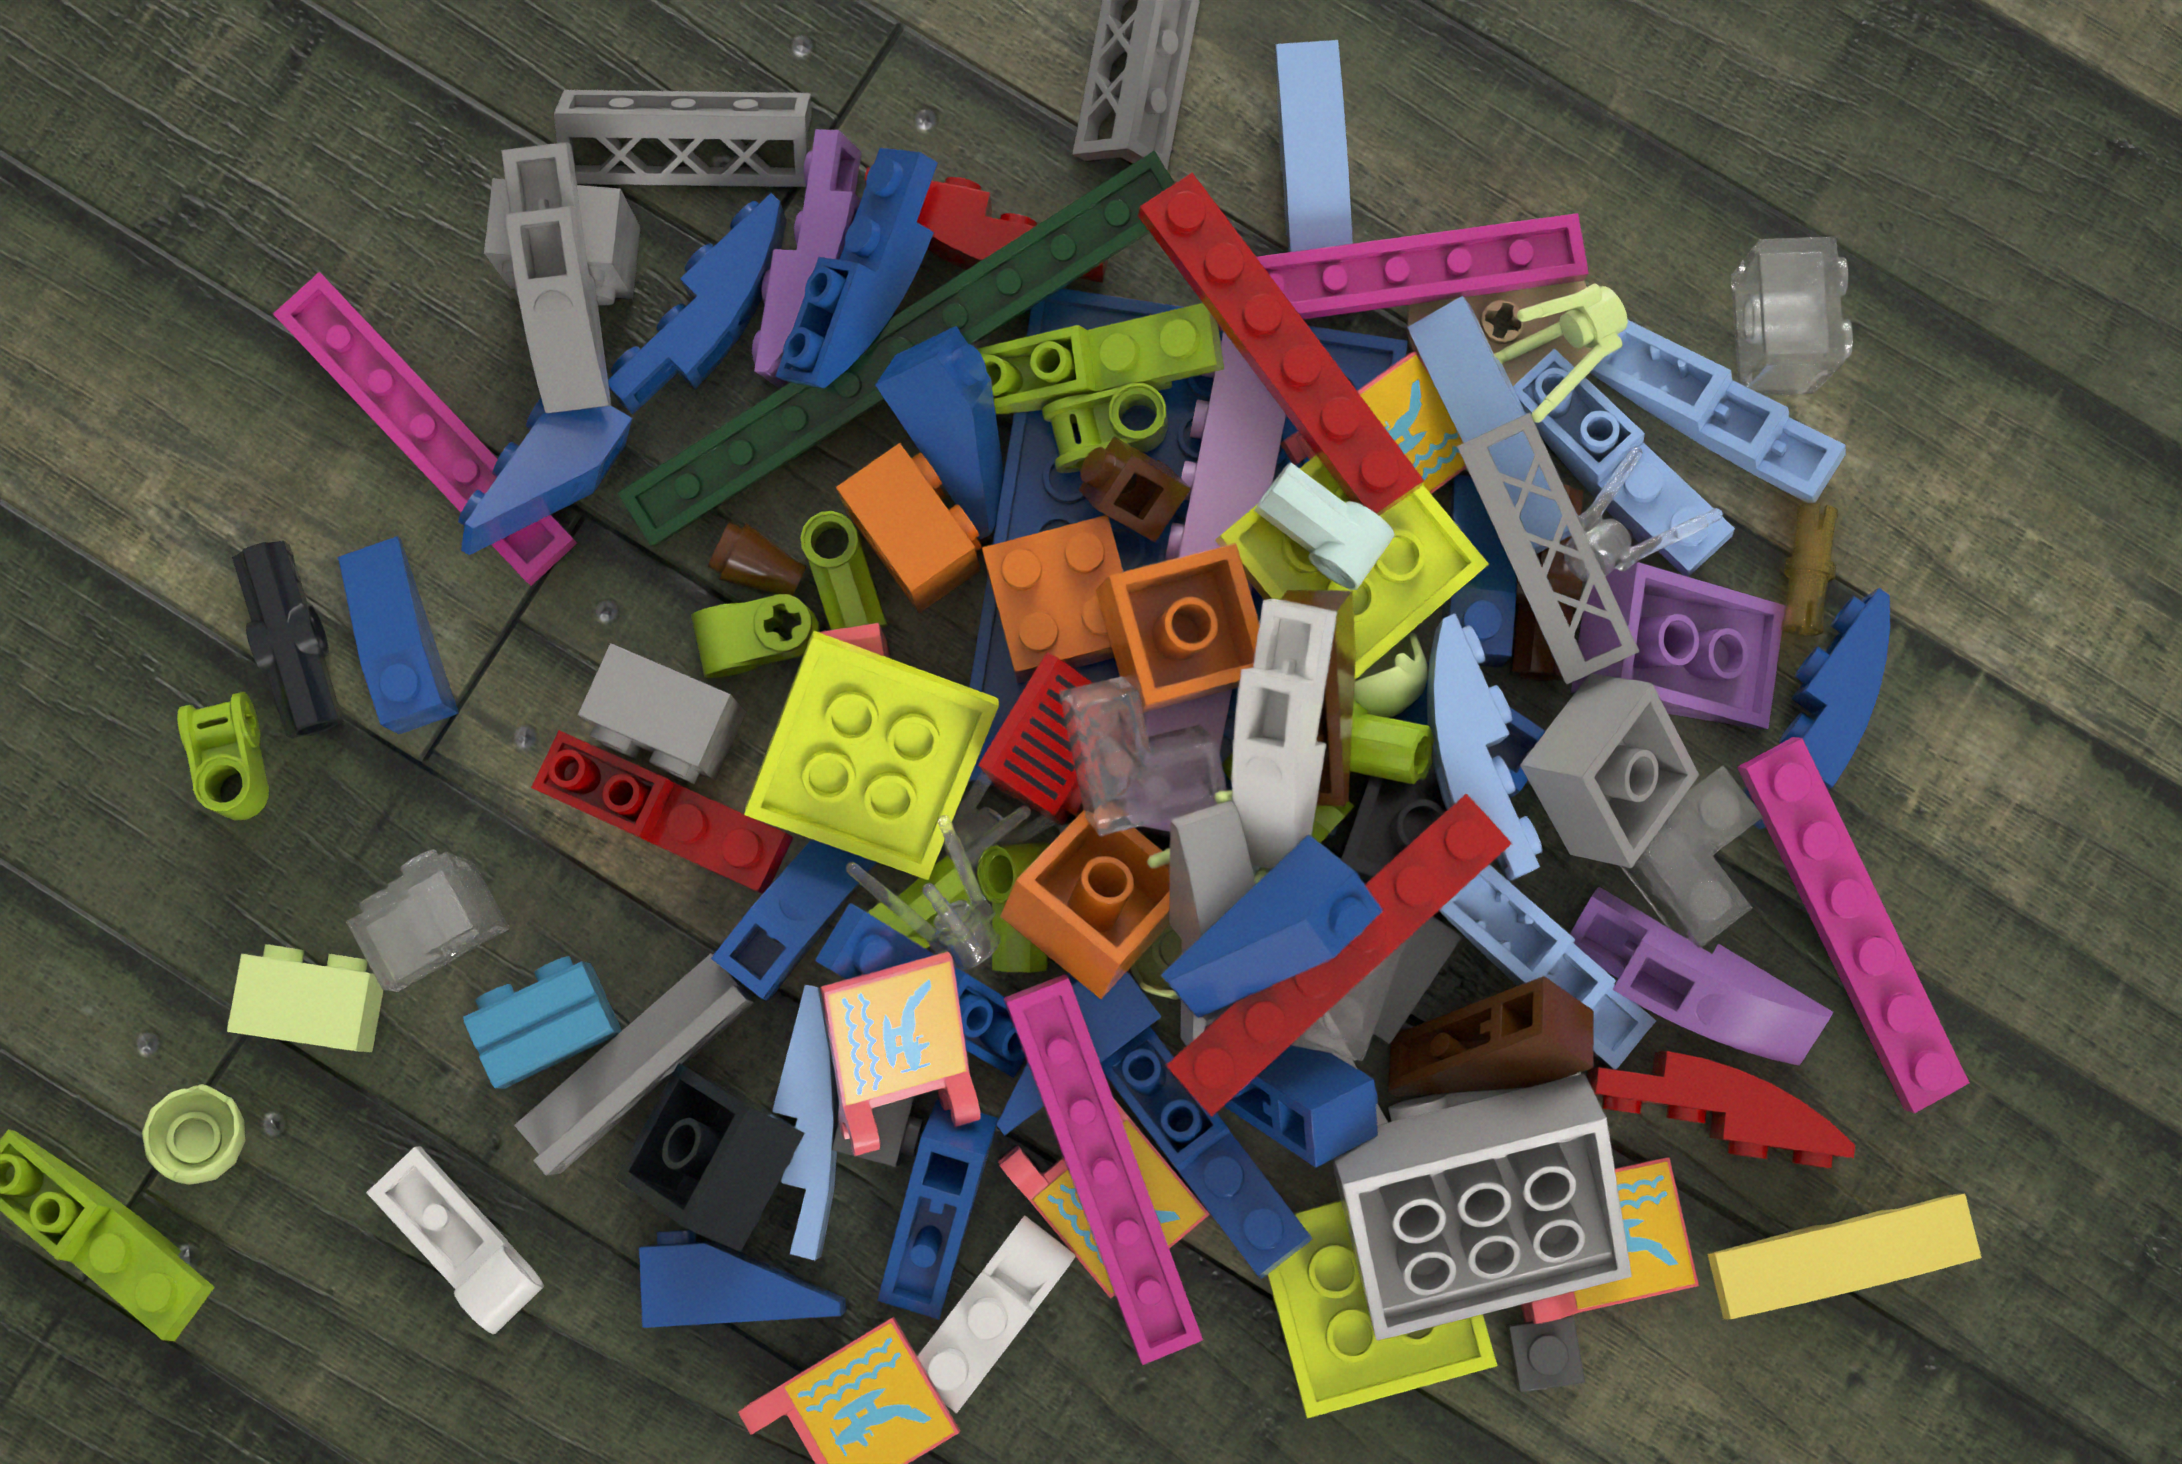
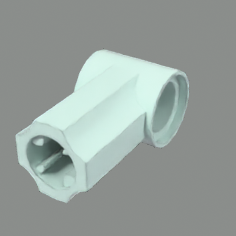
(1339, 535)

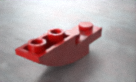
(964, 226)
(662, 812)
(1742, 1106)

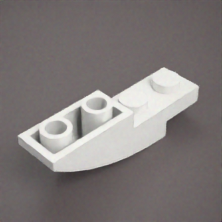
(1277, 729)

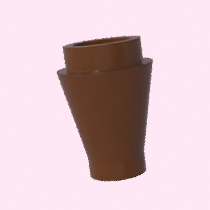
(754, 561)

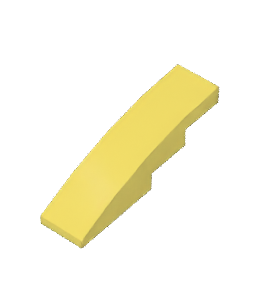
(1844, 1256)

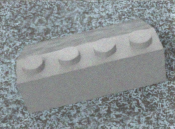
(1484, 1207)

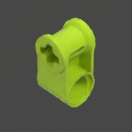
(1100, 420)
(742, 638)
(222, 743)

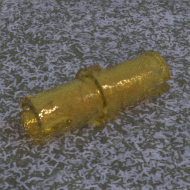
(1809, 569)

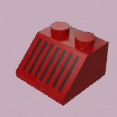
(1033, 748)

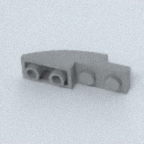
(554, 278)
(1206, 879)

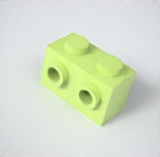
(306, 1002)

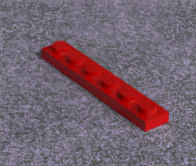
(1279, 346)
(1408, 892)

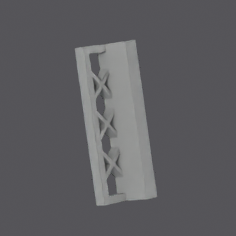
(1147, 89)
(686, 116)
(1524, 557)
(633, 1065)

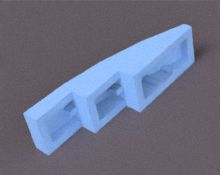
(1313, 145)
(1482, 399)
(1720, 413)
(1532, 945)
(811, 1096)

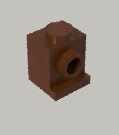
(1132, 487)

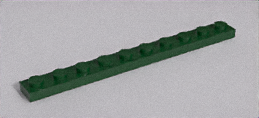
(974, 301)

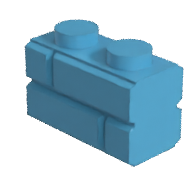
(541, 1023)

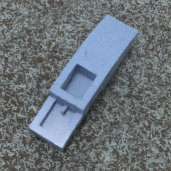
(1594, 439)
(1464, 723)

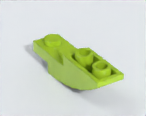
(1082, 361)
(99, 1236)

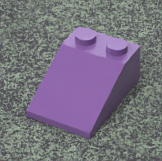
(1697, 644)

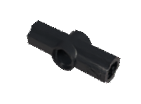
(287, 639)

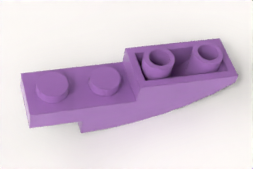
(819, 232)
(1696, 989)

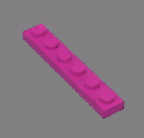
(1431, 266)
(411, 414)
(1853, 924)
(1103, 1168)

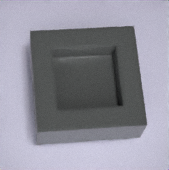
(1545, 1354)

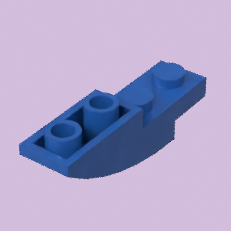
(724, 296)
(856, 296)
(1841, 686)
(867, 945)
(1206, 1155)

